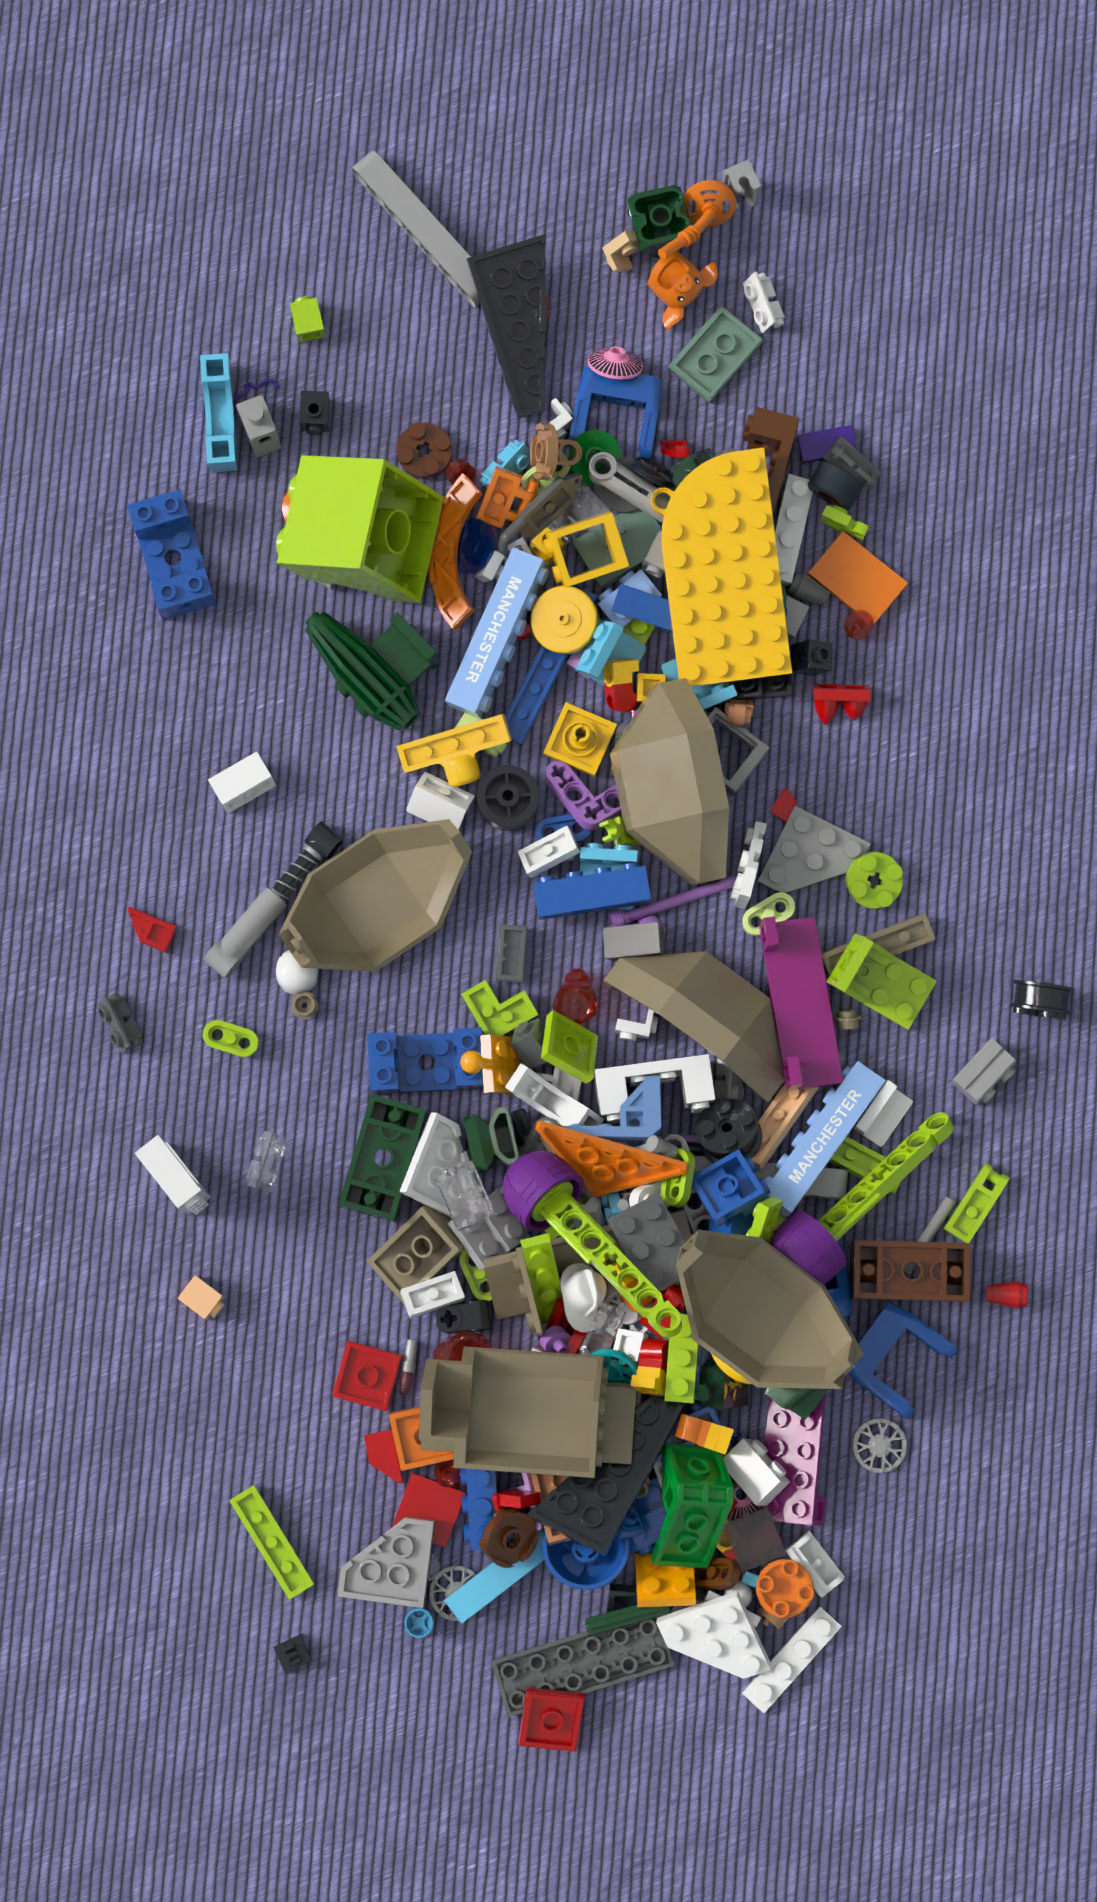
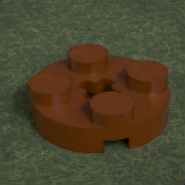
(430, 465)
(496, 1532)

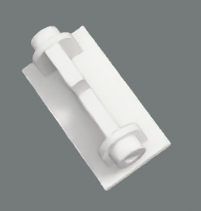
(758, 291)

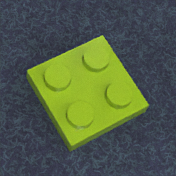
(569, 1047)

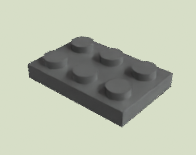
(650, 1240)

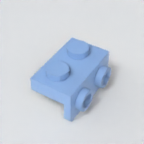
(637, 581)

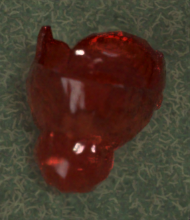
(576, 986)
(453, 1348)

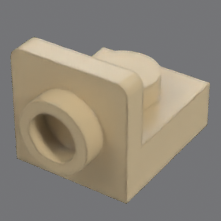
(619, 249)

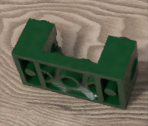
(373, 1187)

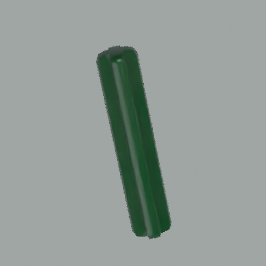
(622, 1617)

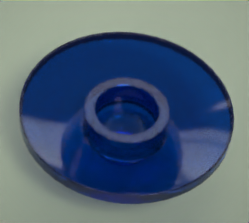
(475, 533)

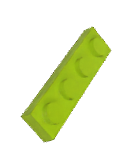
(542, 1273)
(271, 1542)

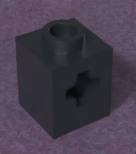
(817, 659)

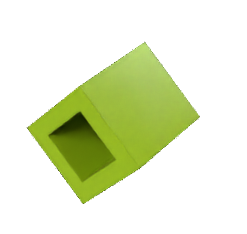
(307, 319)

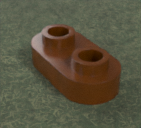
(719, 1575)

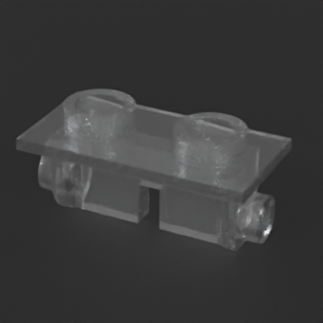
(264, 1173)
(607, 1323)

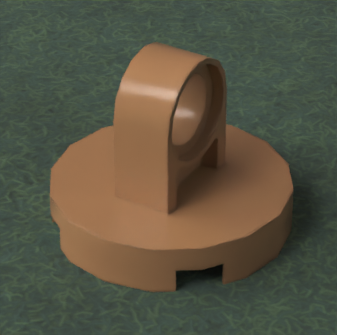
(546, 451)

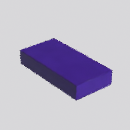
(816, 444)

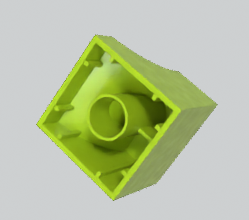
(360, 526)

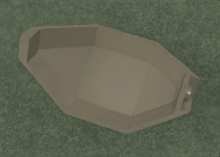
(674, 783)
(377, 897)
(711, 1008)
(763, 1313)

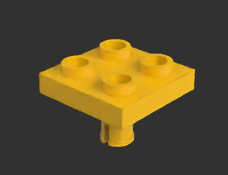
(580, 739)

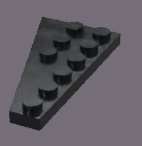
(513, 304)
(596, 1507)

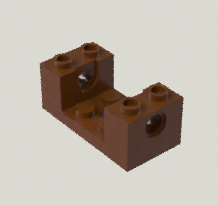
(777, 436)
(879, 1272)

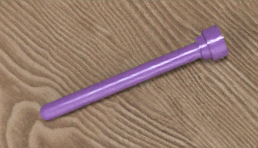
(622, 917)

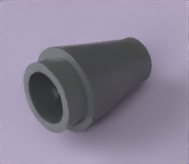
(807, 589)

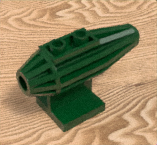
(378, 672)

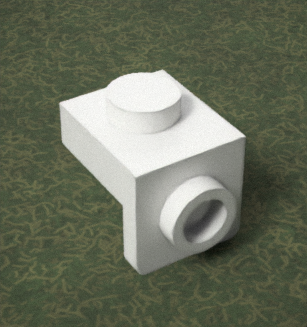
(563, 420)
(631, 1030)

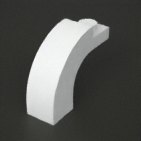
(549, 1099)

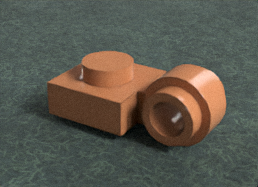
(738, 711)

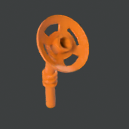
(708, 209)

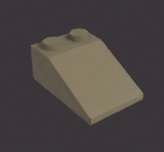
(417, 1251)

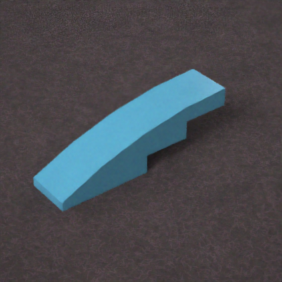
(491, 1583)

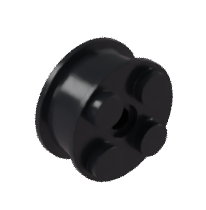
(502, 813)
(1041, 996)
(728, 1127)

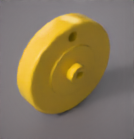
(564, 619)

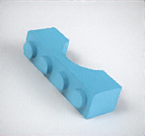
(219, 412)

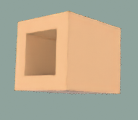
(202, 1298)

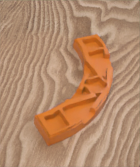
(443, 560)

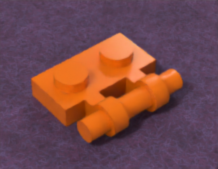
(500, 495)

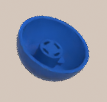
(585, 1572)

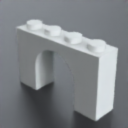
(173, 1176)

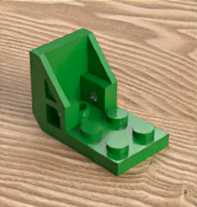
(697, 1504)

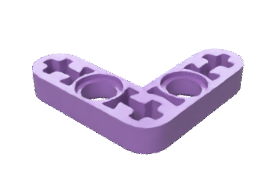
(587, 803)

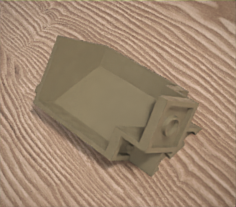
(526, 1412)

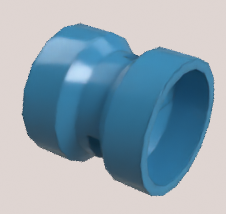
(419, 1626)

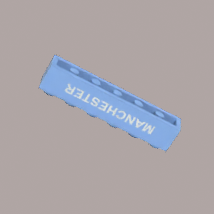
(497, 633)
(824, 1136)

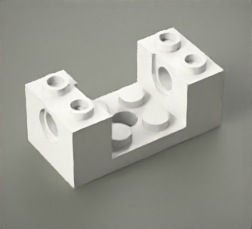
(694, 1079)

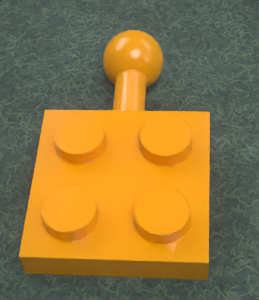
(497, 1062)

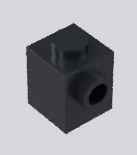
(314, 412)

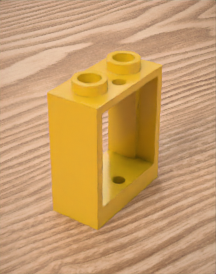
(612, 539)

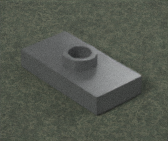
(511, 953)

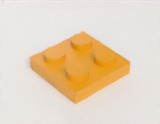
(663, 1584)

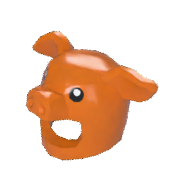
(679, 284)

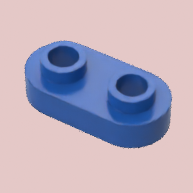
(559, 822)

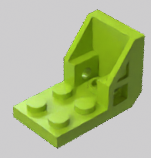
(881, 981)

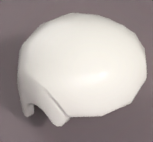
(292, 977)

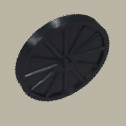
(653, 471)

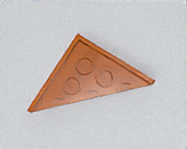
(608, 1164)

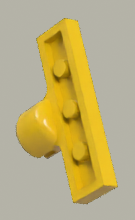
(456, 749)

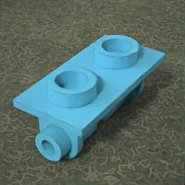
(514, 458)

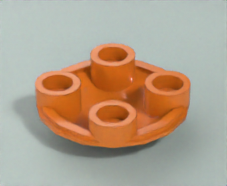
(784, 1588)

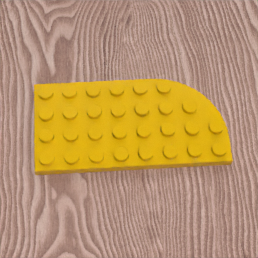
(725, 573)

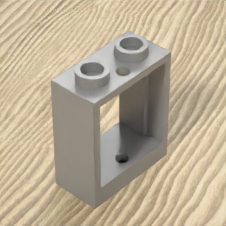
(753, 760)

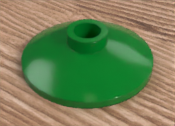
(593, 442)

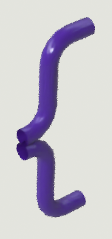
(254, 387)

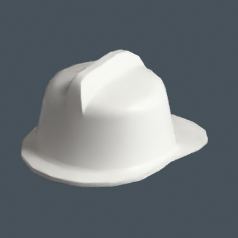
(582, 1293)

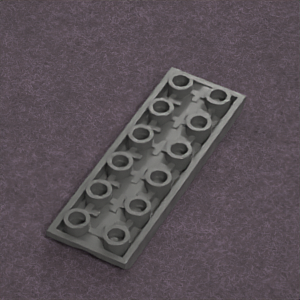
(582, 1662)

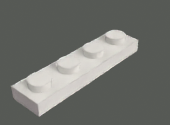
(791, 524)
(792, 1659)

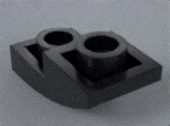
(764, 687)

